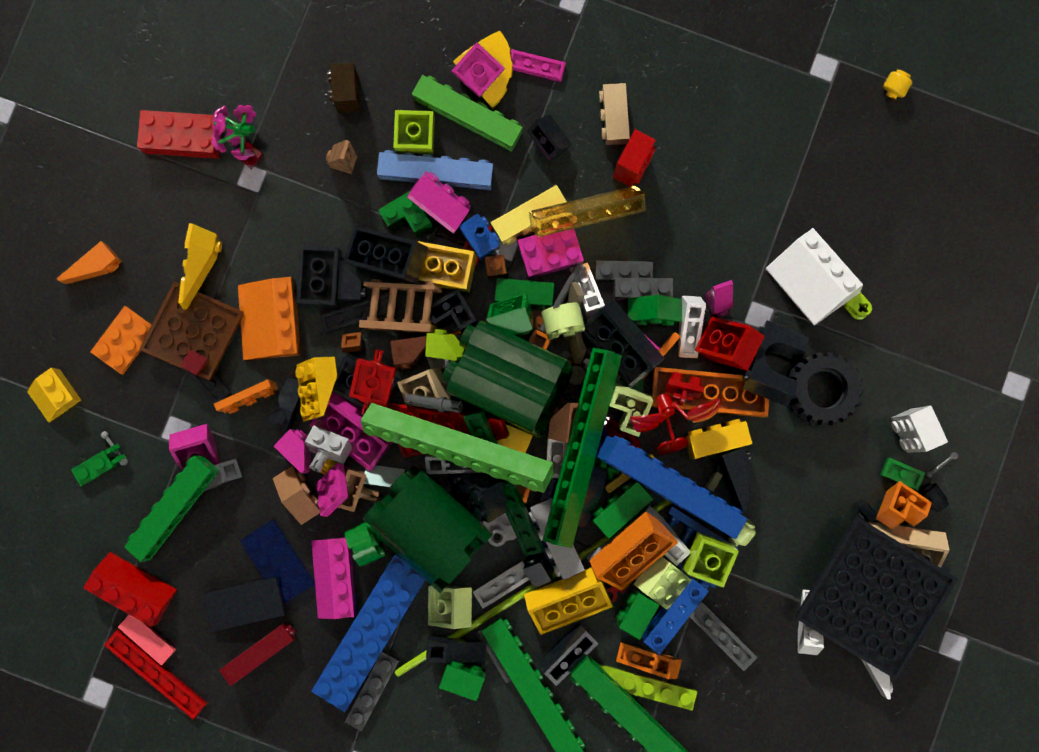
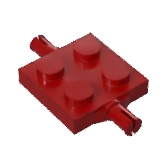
(372, 381)

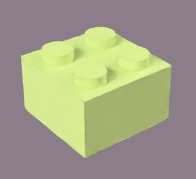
(662, 582)

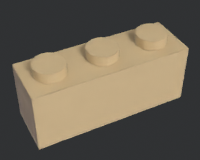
(614, 114)

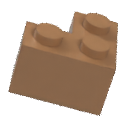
(296, 495)

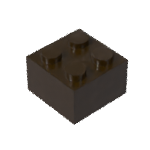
(345, 87)

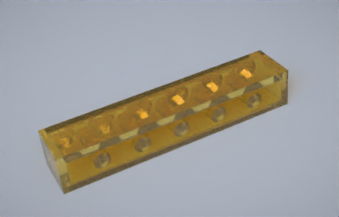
(587, 211)

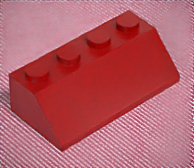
(130, 589)

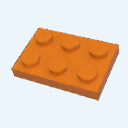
(122, 340)
(246, 397)

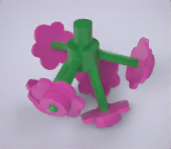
(235, 132)

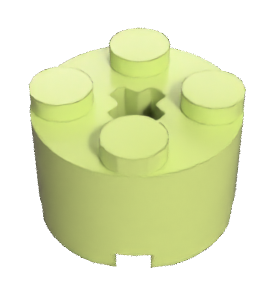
(563, 320)

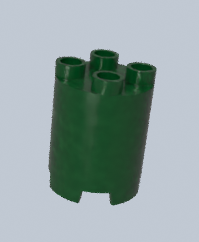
(427, 527)

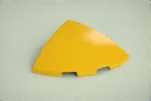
(499, 49)

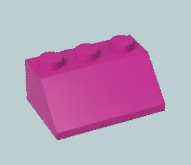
(439, 201)

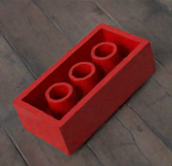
(176, 134)

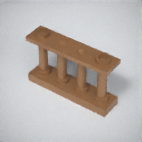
(407, 324)

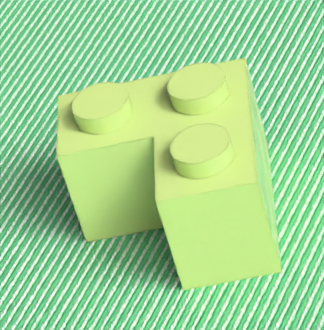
(632, 404)

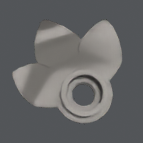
(503, 527)

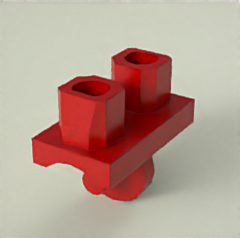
(682, 390)

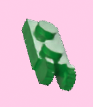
(97, 465)

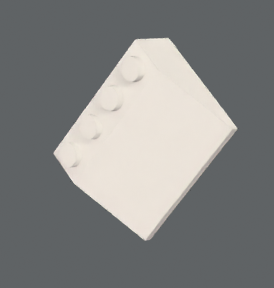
(814, 277)

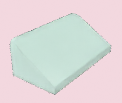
(382, 475)

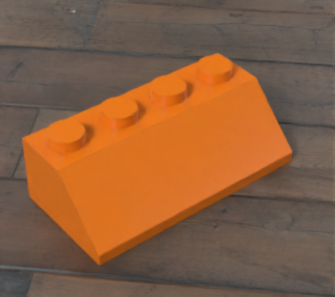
(632, 551)

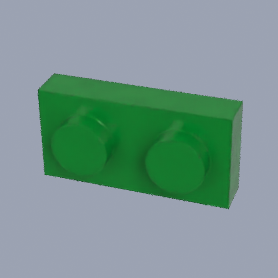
(901, 472)

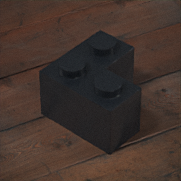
(452, 308)

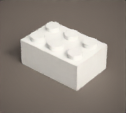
(918, 429)

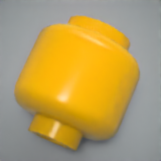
(897, 84)

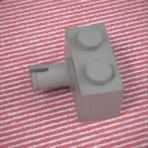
(326, 445)

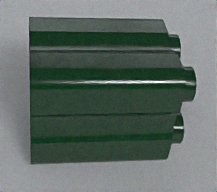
(508, 377)

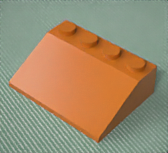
(269, 319)

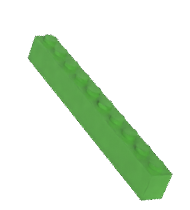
(458, 447)

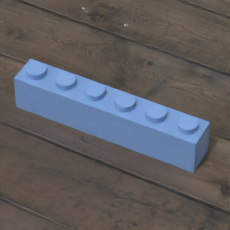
(452, 172)

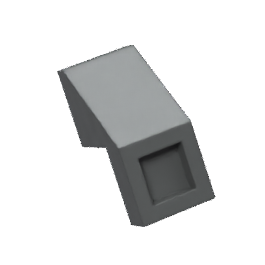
(228, 472)

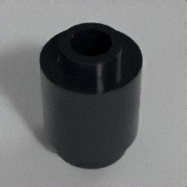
(936, 496)

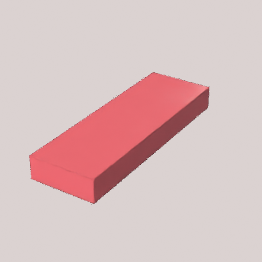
(147, 639)

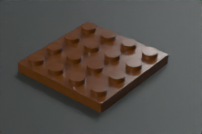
(203, 327)

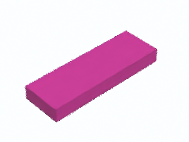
(537, 65)

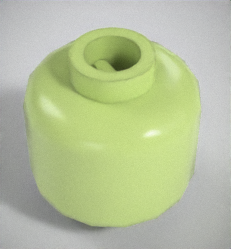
(745, 535)

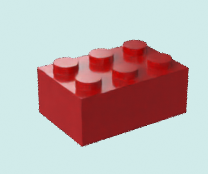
(635, 158)
(729, 343)

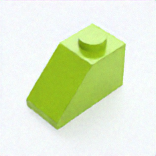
(443, 346)

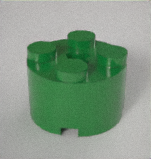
(364, 544)

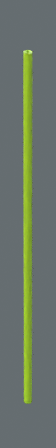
(516, 597)

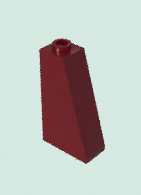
(258, 653)

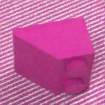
(193, 442)
(294, 449)

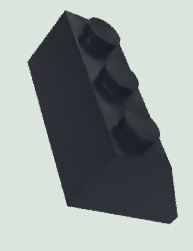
(345, 376)

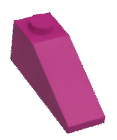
(720, 298)

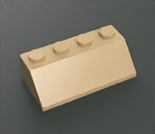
(927, 543)

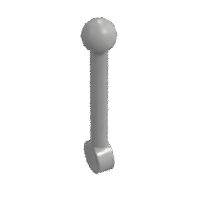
(104, 435)

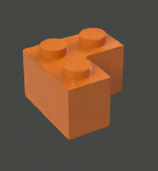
(903, 504)

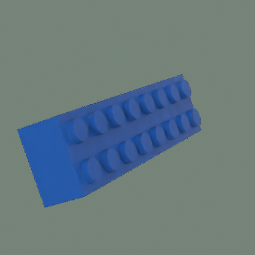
(671, 485)
(369, 634)

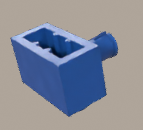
(479, 236)

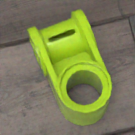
(857, 302)

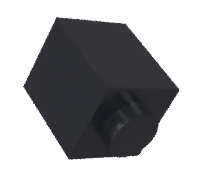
(538, 569)

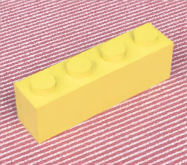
(518, 220)

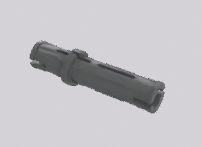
(441, 404)

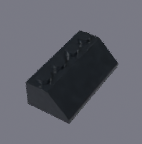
(616, 332)

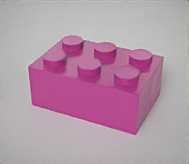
(549, 253)

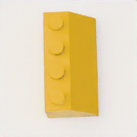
(567, 601)

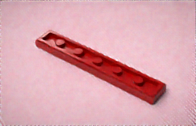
(155, 674)

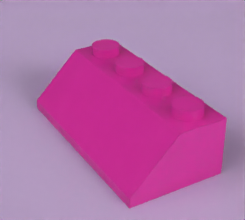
(344, 419)
(334, 578)

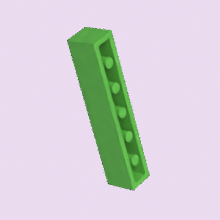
(467, 112)

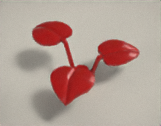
(666, 409)

